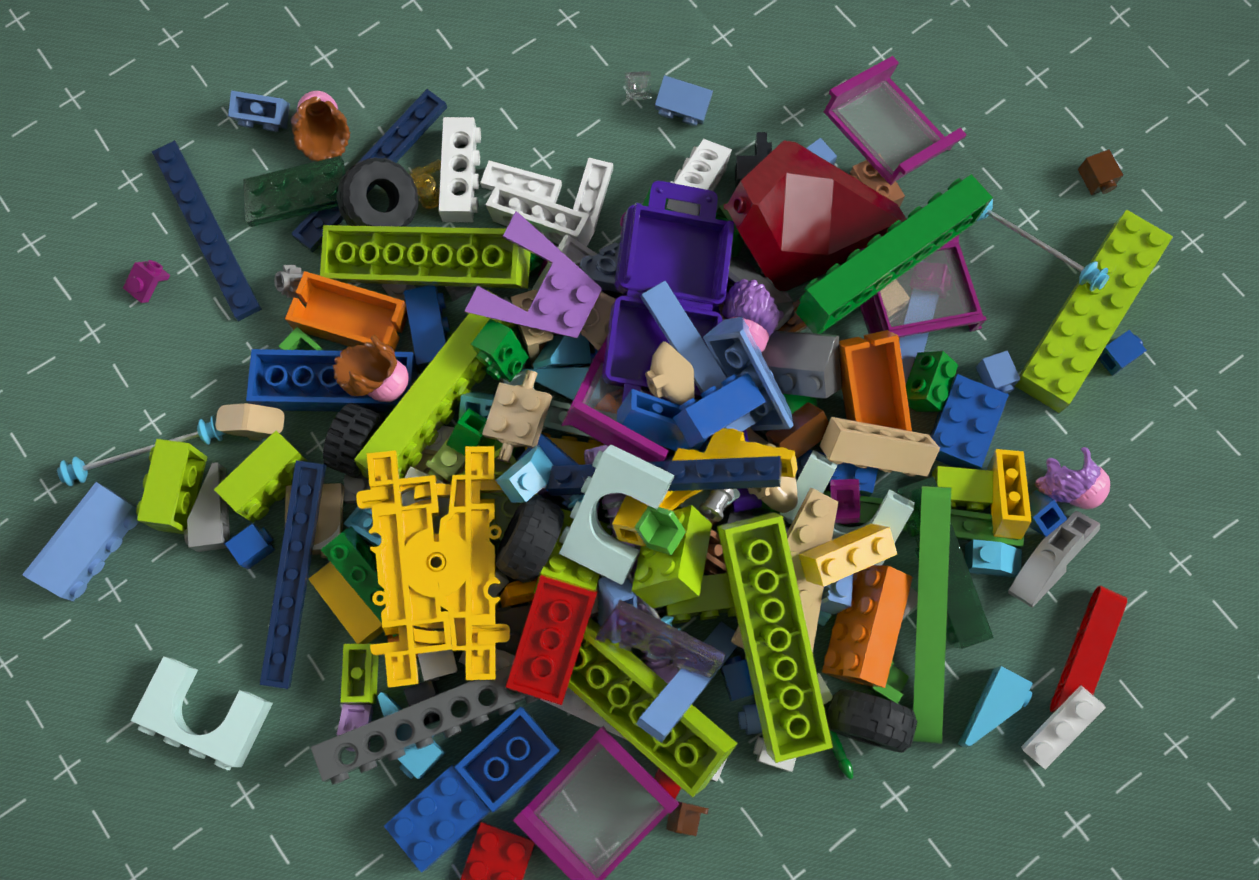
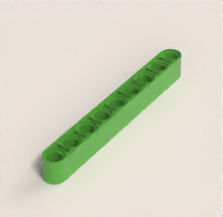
(932, 613)

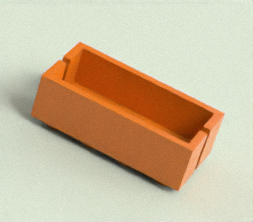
(345, 312)
(874, 380)
(869, 629)

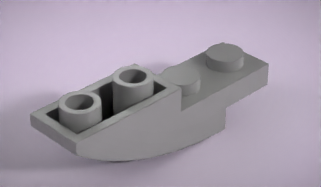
(1051, 558)

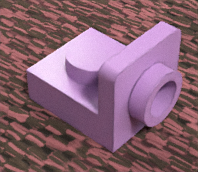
(353, 717)

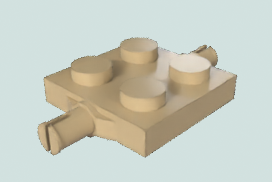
(517, 415)

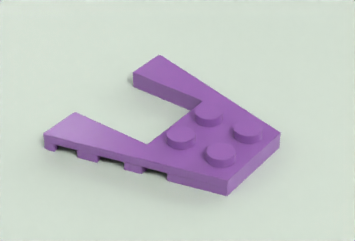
(562, 298)

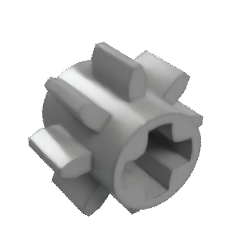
(288, 280)

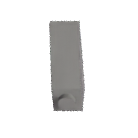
(209, 517)

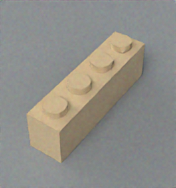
(879, 447)

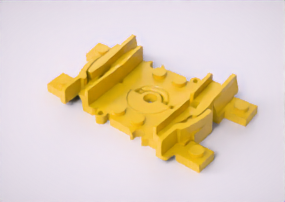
(415, 588)

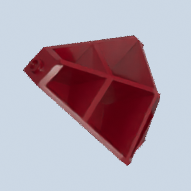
(806, 215)

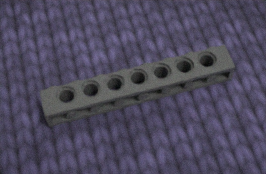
(329, 752)

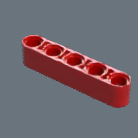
(1091, 644)

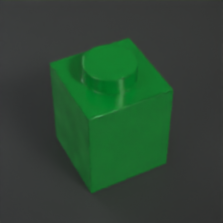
(467, 432)

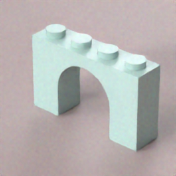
(817, 473)
(586, 539)
(162, 713)

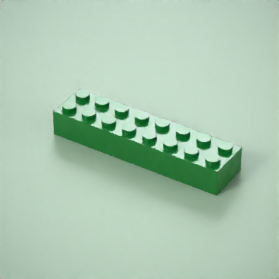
(892, 254)

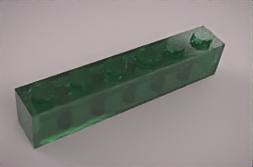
(965, 614)

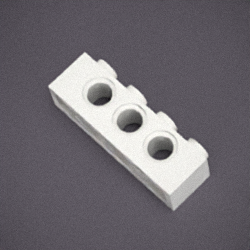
(459, 132)
(701, 171)
(547, 217)

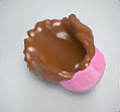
(319, 127)
(371, 371)

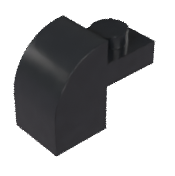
(746, 164)

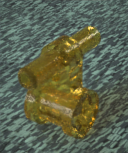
(426, 184)

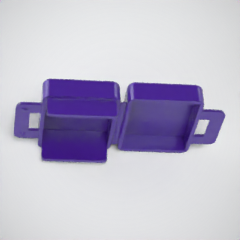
(669, 247)

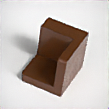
(685, 818)

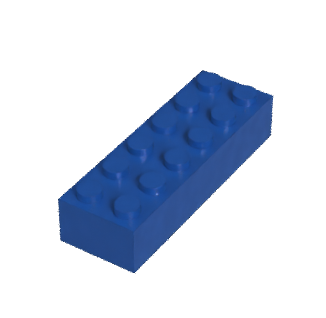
(307, 383)

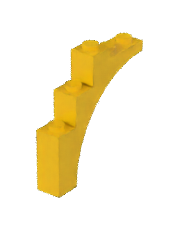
(723, 444)

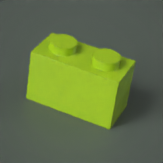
(969, 486)
(359, 675)

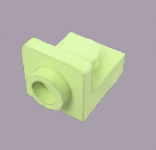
(446, 463)

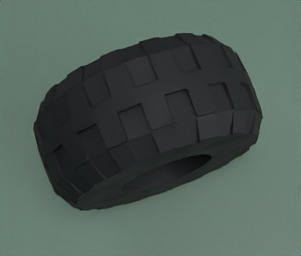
(387, 175)
(529, 539)
(872, 720)

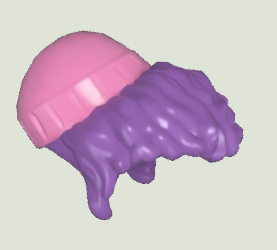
(756, 307)
(1080, 488)

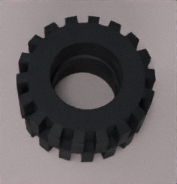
(348, 436)

